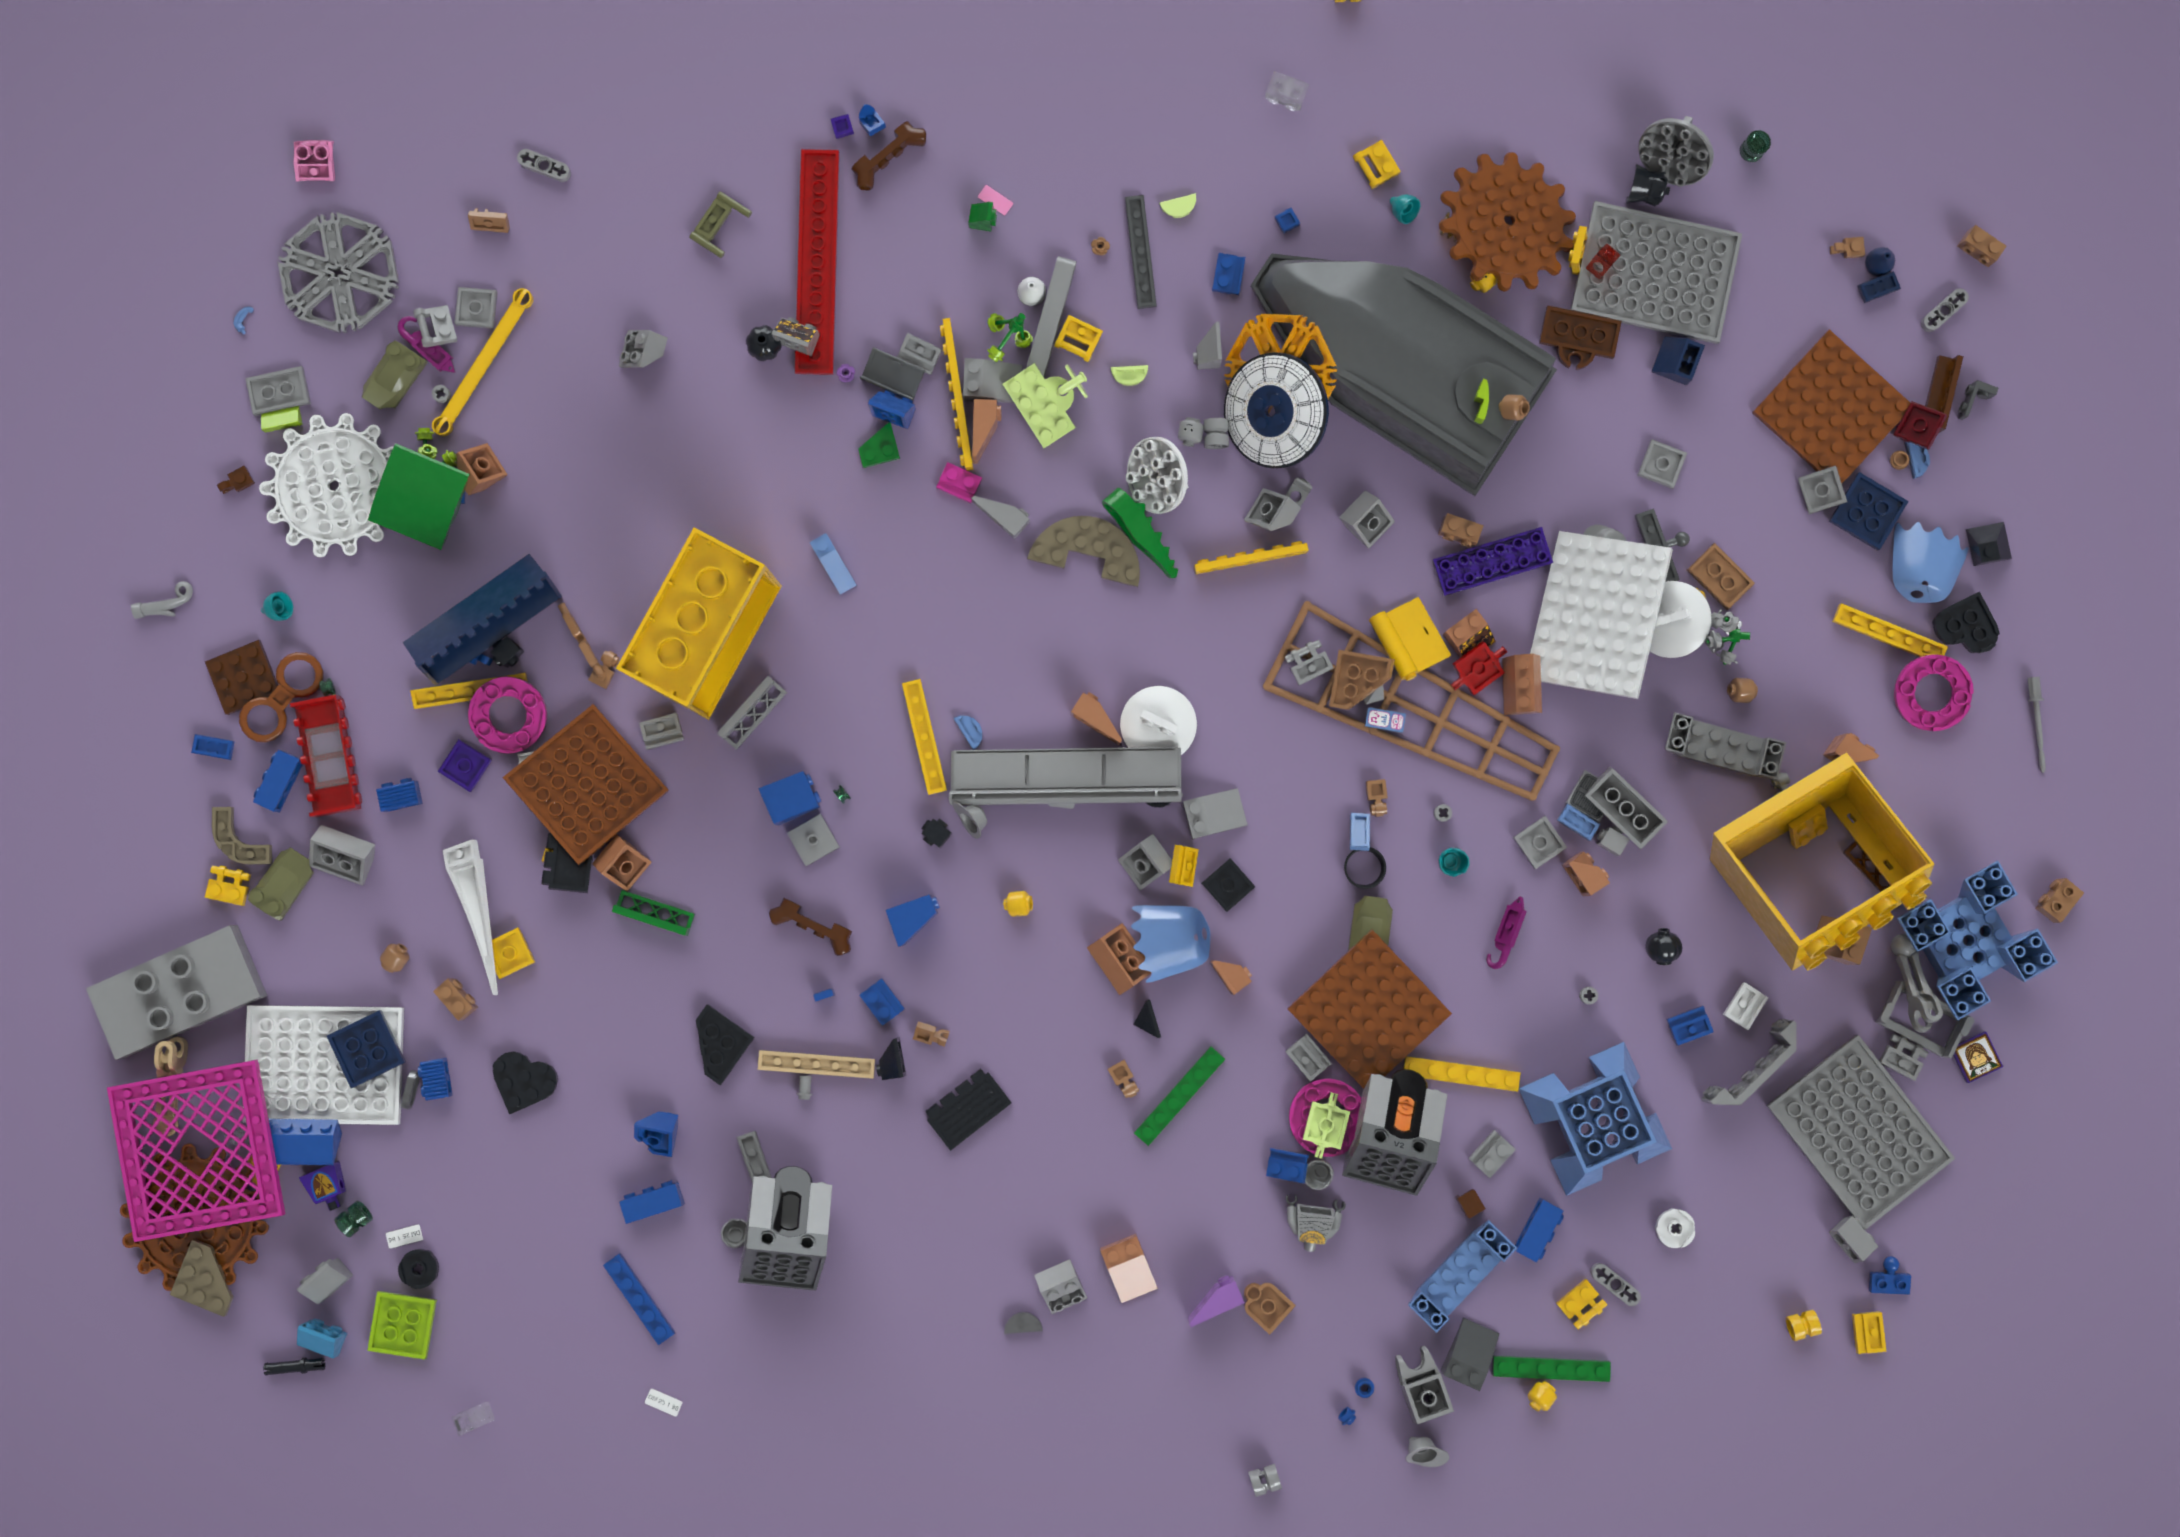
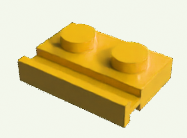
(1183, 865)
(1869, 1332)

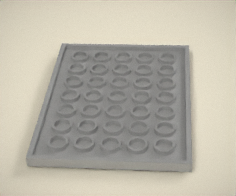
(1668, 275)
(1860, 1132)

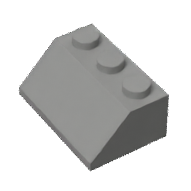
(341, 854)

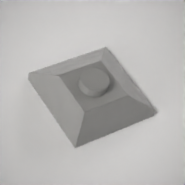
(1208, 352)
(1272, 510)

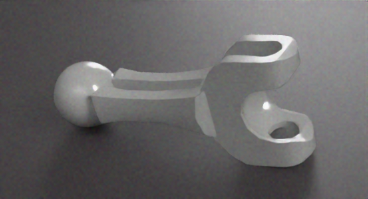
(1920, 1000)

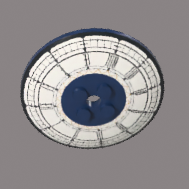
(1298, 403)

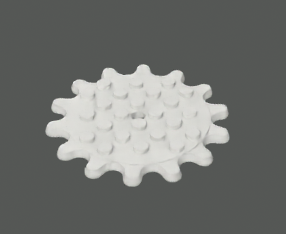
(305, 478)

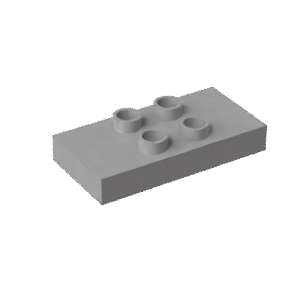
(176, 992)

